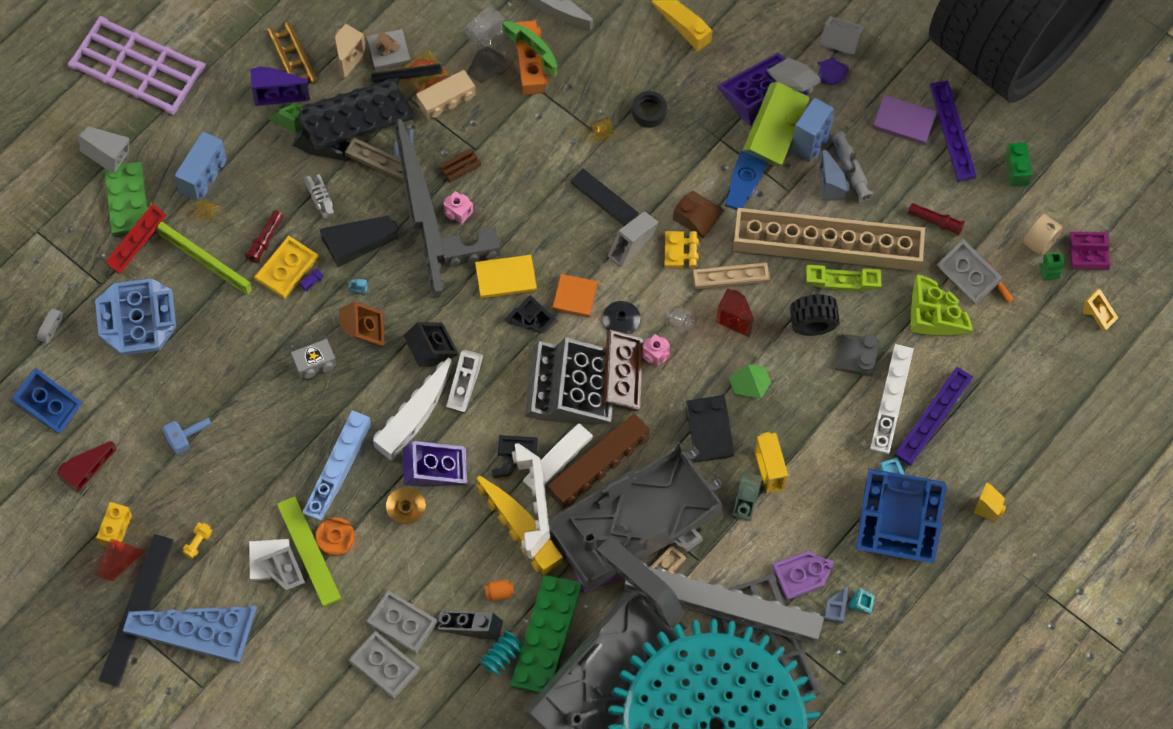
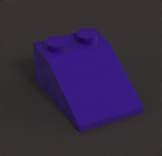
(277, 87)
(434, 464)

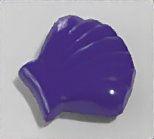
(832, 71)

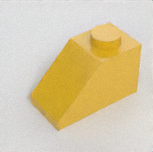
(990, 503)

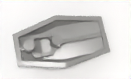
(794, 75)

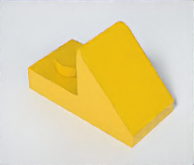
(1100, 309)

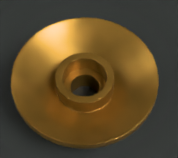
(405, 497)

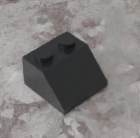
(430, 343)

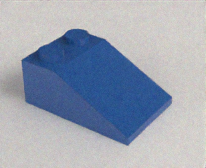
(45, 401)

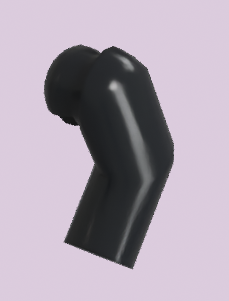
(506, 469)

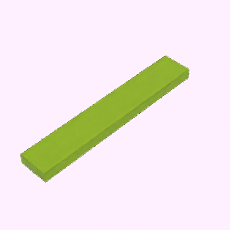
(204, 258)
(309, 552)

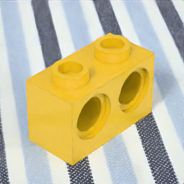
(114, 524)

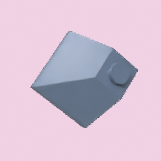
(832, 179)

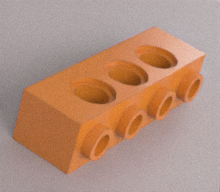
(530, 82)

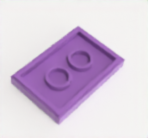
(904, 119)

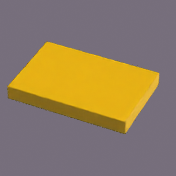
(286, 267)
(506, 276)

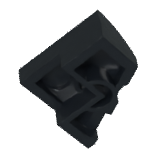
(531, 316)

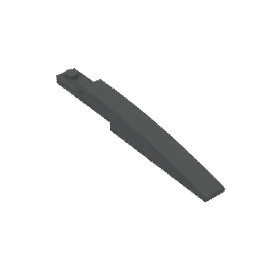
(420, 209)

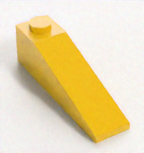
(685, 22)

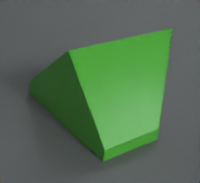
(287, 117)
(750, 381)

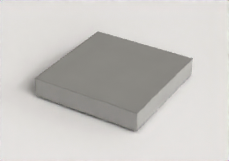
(395, 58)

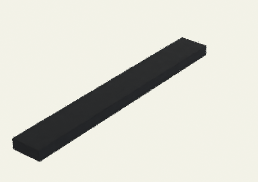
(139, 601)

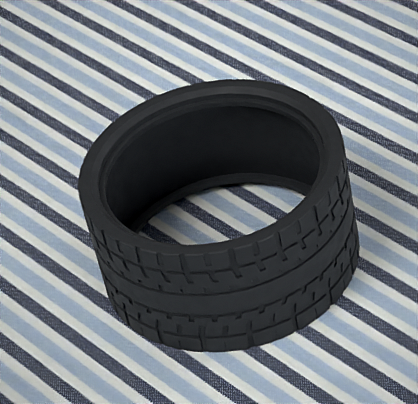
(1013, 42)

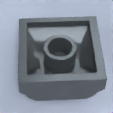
(857, 354)

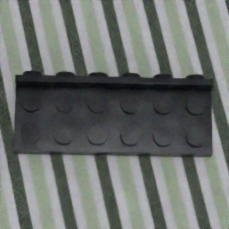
(354, 113)

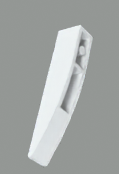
(891, 399)
(413, 414)

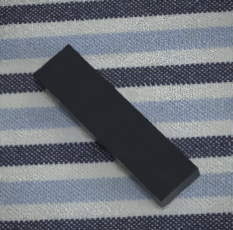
(604, 197)

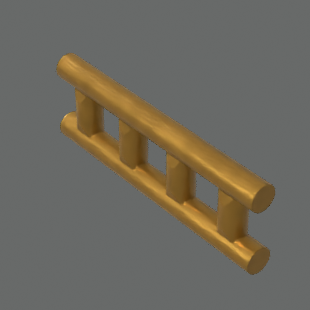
(282, 51)

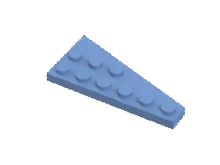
(202, 630)

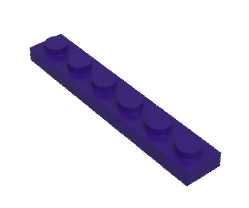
(952, 131)
(933, 416)

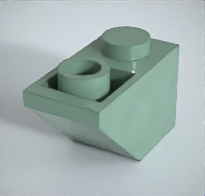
(747, 496)

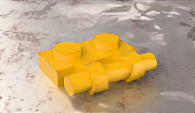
(675, 246)

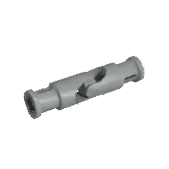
(849, 161)

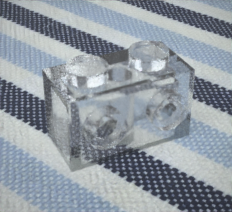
(485, 27)

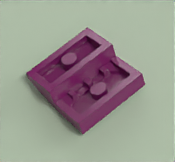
(1089, 250)

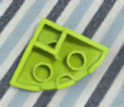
(936, 311)

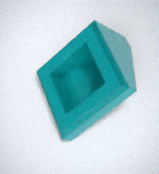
(862, 602)

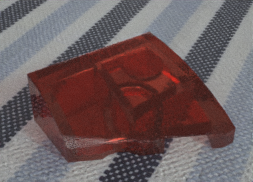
(116, 559)

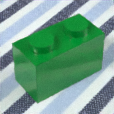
(1018, 164)

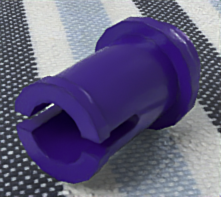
(311, 279)

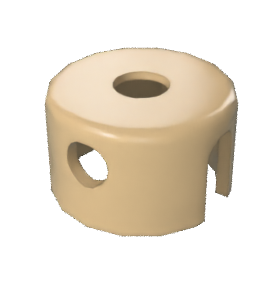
(1042, 236)

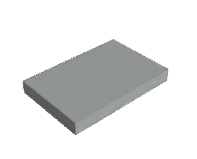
(969, 271)
(402, 622)
(384, 665)

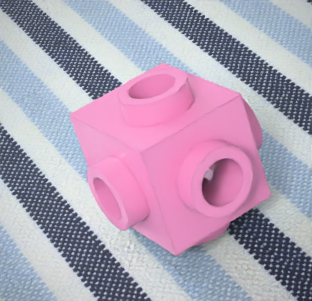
(458, 207)
(656, 350)

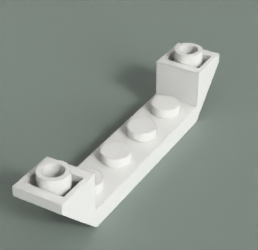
(536, 539)

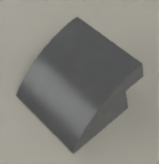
(568, 383)

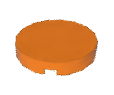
(335, 536)

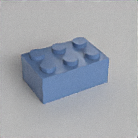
(812, 130)
(200, 166)

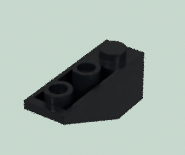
(471, 624)

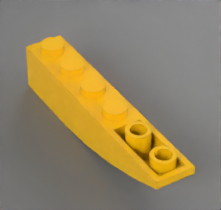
(519, 522)

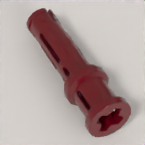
(944, 221)
(261, 242)

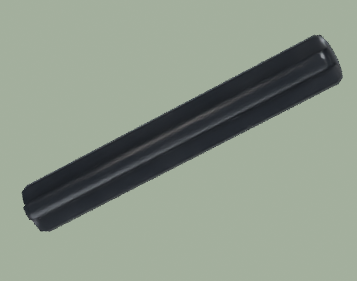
(407, 73)

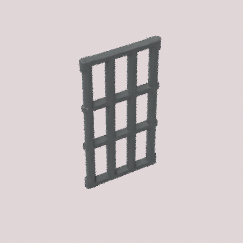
(799, 651)

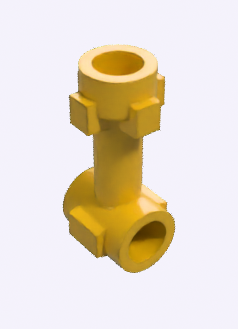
(201, 531)

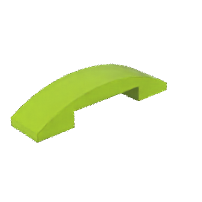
(843, 280)

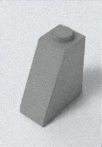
(104, 147)
(632, 238)

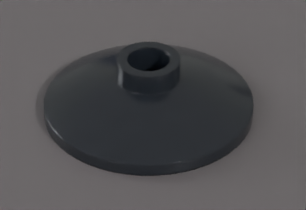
(627, 324)

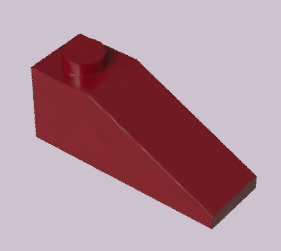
(83, 467)

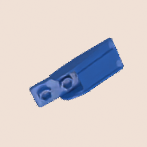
(744, 180)

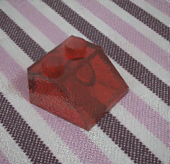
(735, 313)

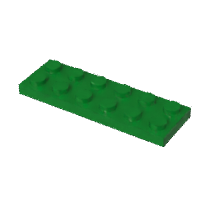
(546, 634)

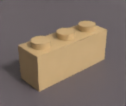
(446, 94)

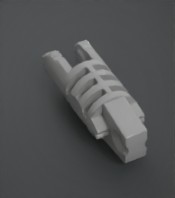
(320, 196)

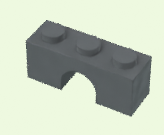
(457, 253)

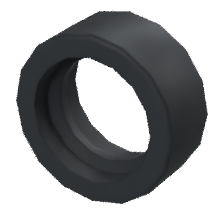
(649, 96)

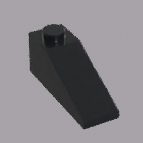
(335, 151)

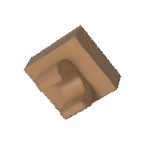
(388, 42)

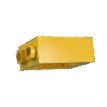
(771, 462)

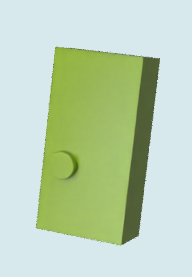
(775, 123)

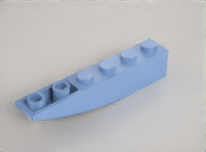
(338, 465)

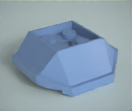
(129, 300)

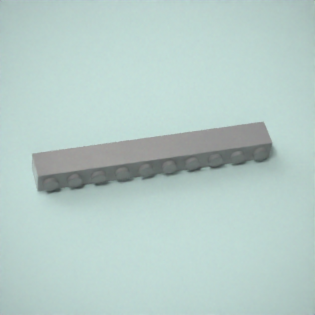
(741, 608)

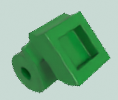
(1052, 266)

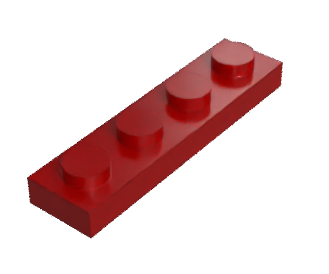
(135, 238)

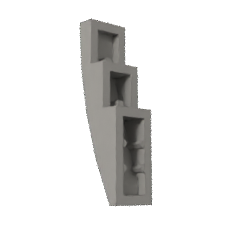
(565, 11)

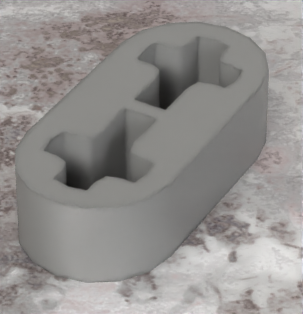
(49, 325)

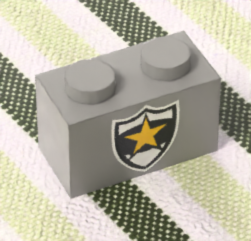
(314, 359)

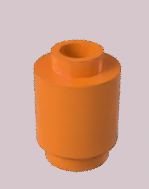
(499, 590)

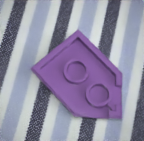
(802, 573)

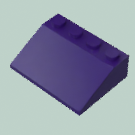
(748, 88)

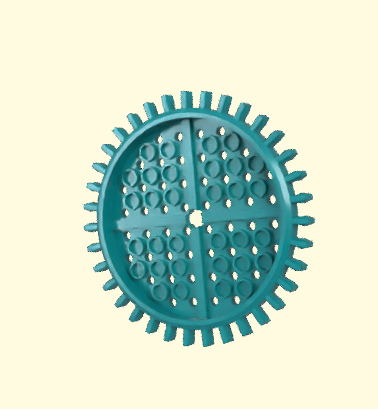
(637, 713)

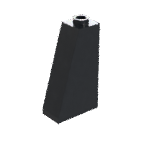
(358, 238)

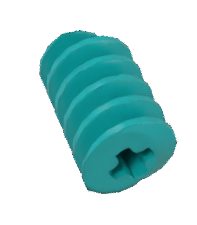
(500, 653)

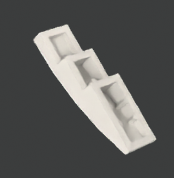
(561, 454)

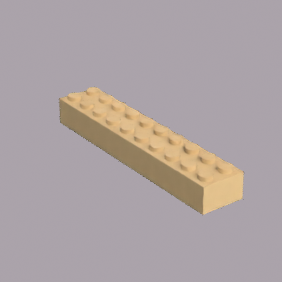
(829, 239)

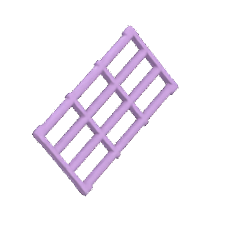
(147, 79)

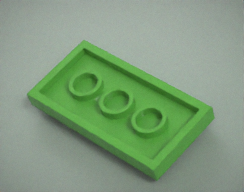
(125, 197)

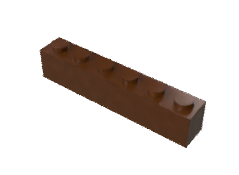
(598, 461)

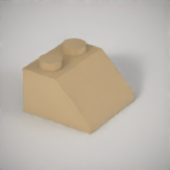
(349, 47)

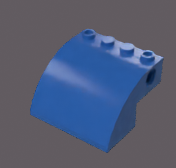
(901, 515)

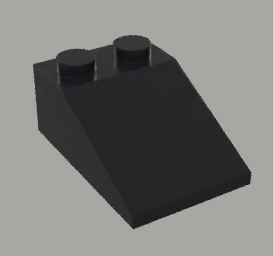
(710, 427)

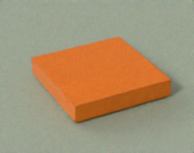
(575, 295)

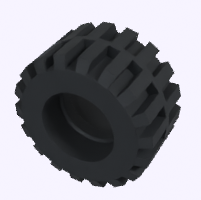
(814, 315)

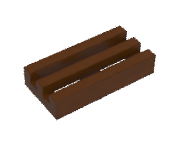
(454, 164)

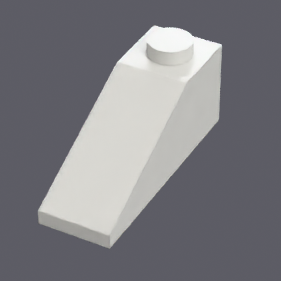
(464, 380)

